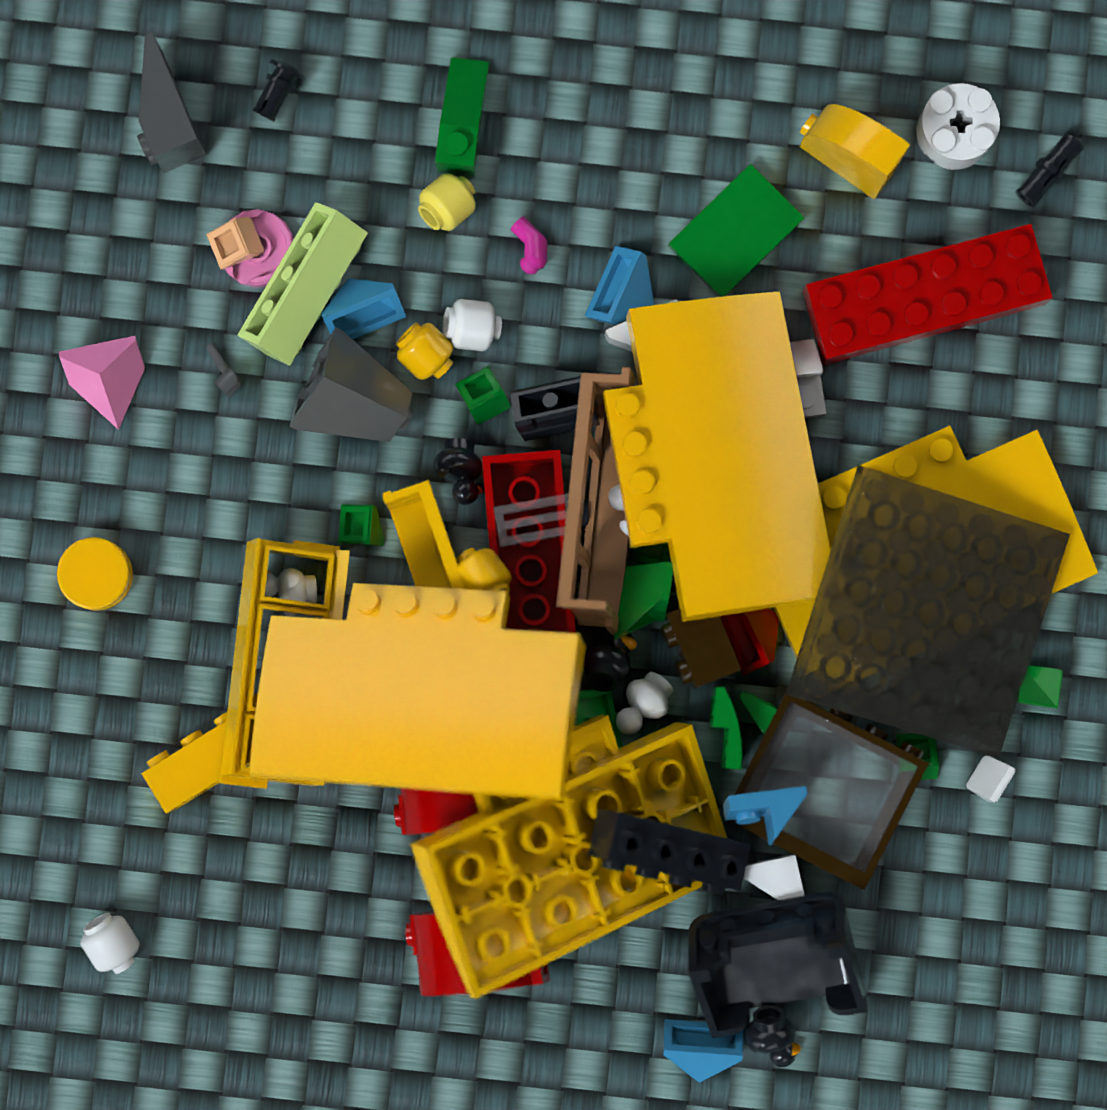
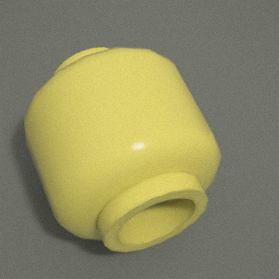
(447, 202)

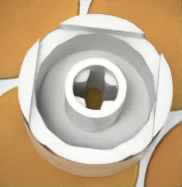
(972, 109)

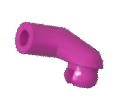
(535, 246)

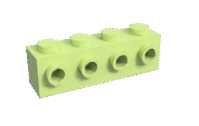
(302, 283)

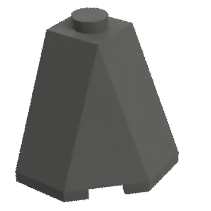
(351, 394)

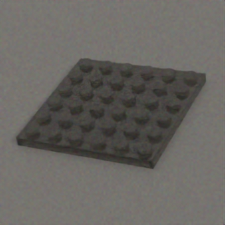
(927, 612)

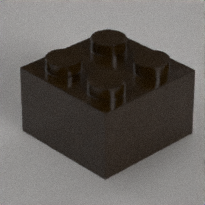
(702, 648)

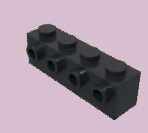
(669, 850)

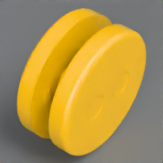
(95, 573)

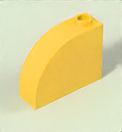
(854, 147)

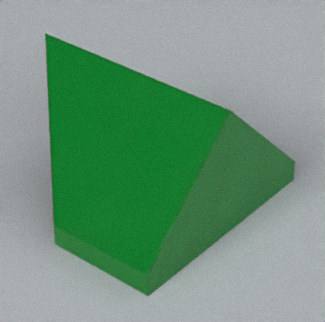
(643, 596)

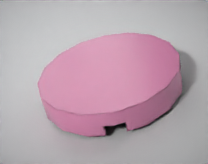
(275, 240)

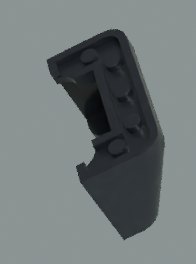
(774, 957)

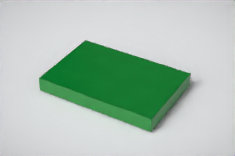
(736, 231)

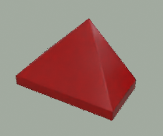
(752, 637)

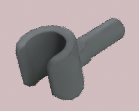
(228, 380)

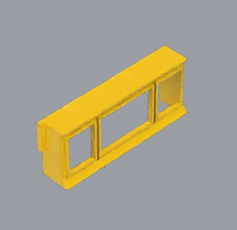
(423, 537)
(247, 642)

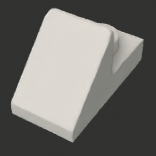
(808, 372)

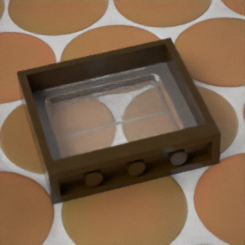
(852, 784)

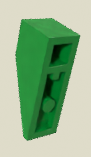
(461, 116)

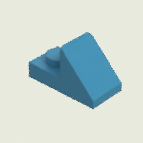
(774, 805)

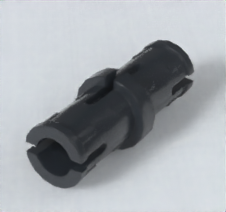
(1049, 170)

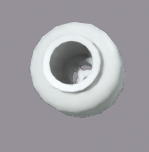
(471, 324)
(109, 943)

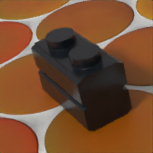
(548, 409)

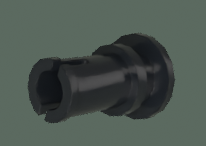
(277, 89)

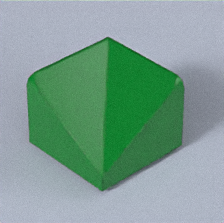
(1041, 687)

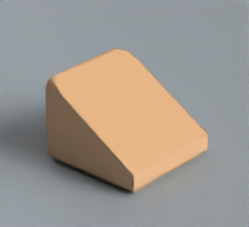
(235, 242)

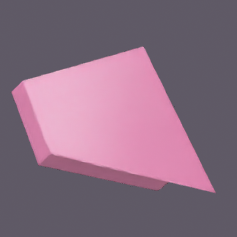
(105, 375)

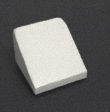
(990, 779)

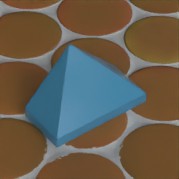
(621, 287)
(363, 307)
(696, 1052)

